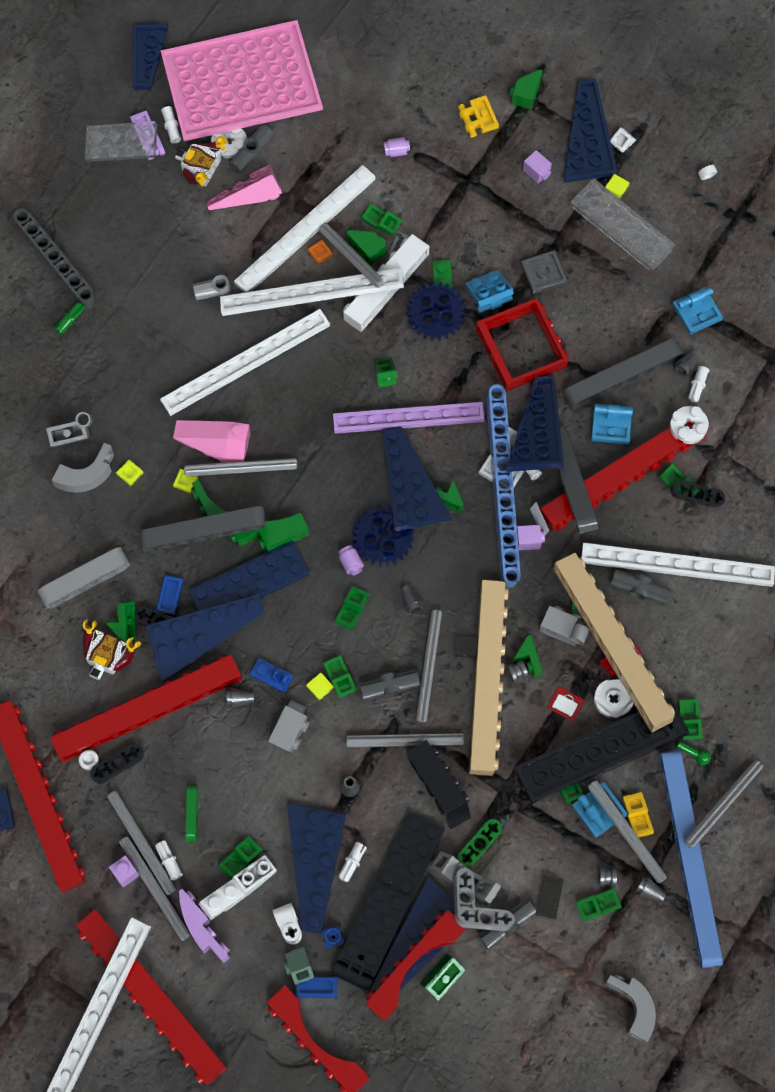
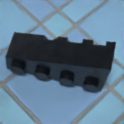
(439, 783)

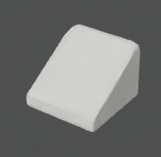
(622, 139)

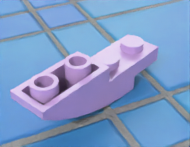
(196, 921)

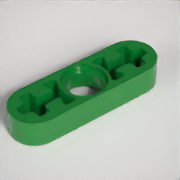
(191, 812)
(465, 851)

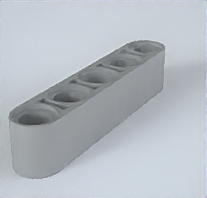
(83, 578)

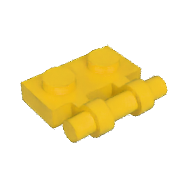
(483, 114)

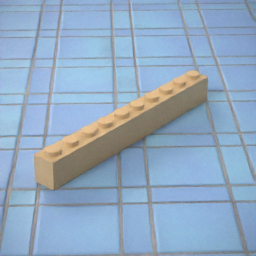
(614, 643)
(487, 678)

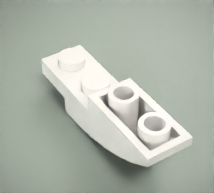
(238, 888)

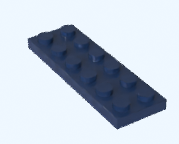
(258, 576)

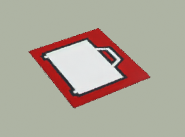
(565, 703)

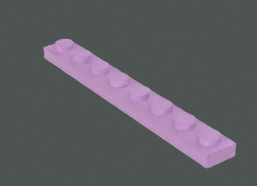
(408, 417)

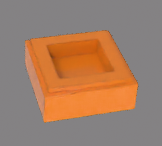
(320, 252)

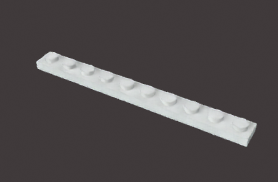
(304, 230)
(308, 292)
(245, 362)
(678, 564)
(99, 1007)

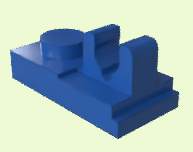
(271, 675)

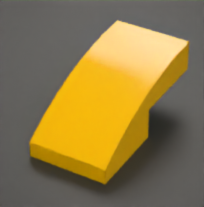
(638, 814)

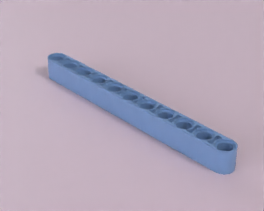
(499, 493)
(690, 860)

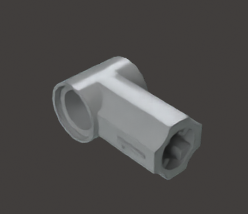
(210, 288)

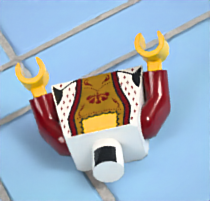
(201, 161)
(106, 652)

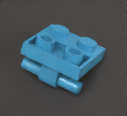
(490, 291)
(697, 310)
(611, 423)
(593, 814)

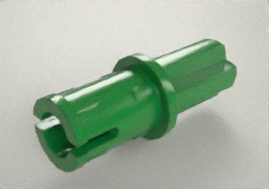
(69, 318)

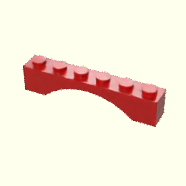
(443, 933)
(347, 1073)

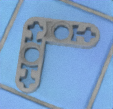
(470, 909)

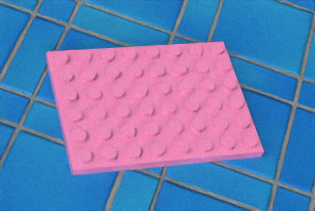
(241, 80)

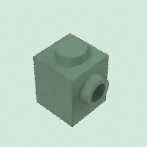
(298, 966)

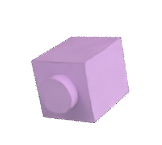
(537, 167)
(530, 537)
(124, 871)

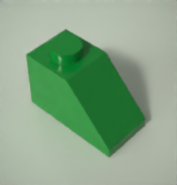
(526, 89)
(367, 244)

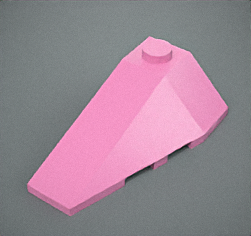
(258, 188)
(215, 438)

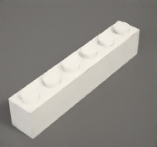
(367, 306)

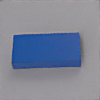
(170, 595)
(317, 988)

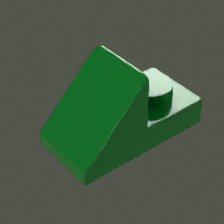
(385, 372)
(451, 499)
(126, 624)
(528, 652)

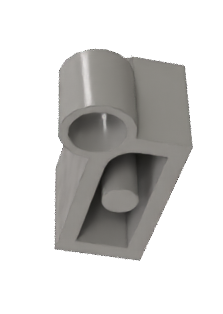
(69, 432)
(564, 626)
(290, 727)

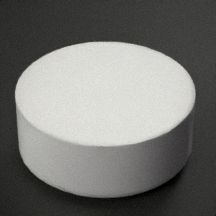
(707, 172)
(88, 759)

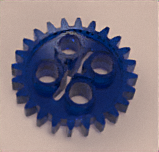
(438, 327)
(367, 530)

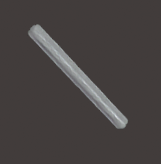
(352, 255)
(240, 467)
(428, 668)
(404, 740)
(723, 804)
(627, 832)
(141, 843)
(154, 888)

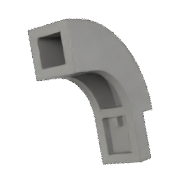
(87, 478)
(447, 866)
(642, 1003)

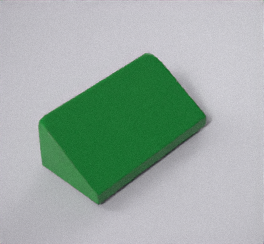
(442, 977)

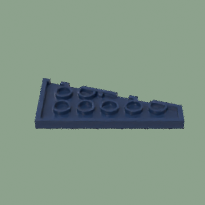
(590, 145)
(539, 435)
(411, 490)
(189, 636)
(315, 849)
(427, 907)

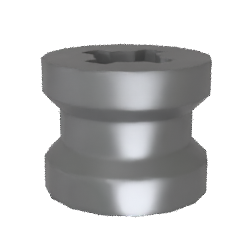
(517, 671)
(607, 876)

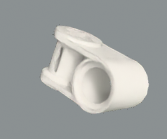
(287, 921)

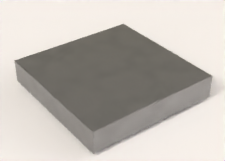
(543, 272)

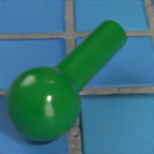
(702, 756)

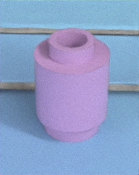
(396, 147)
(350, 560)

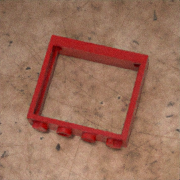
(532, 306)

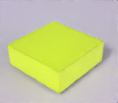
(617, 186)
(129, 472)
(184, 482)
(319, 686)

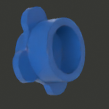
(338, 940)

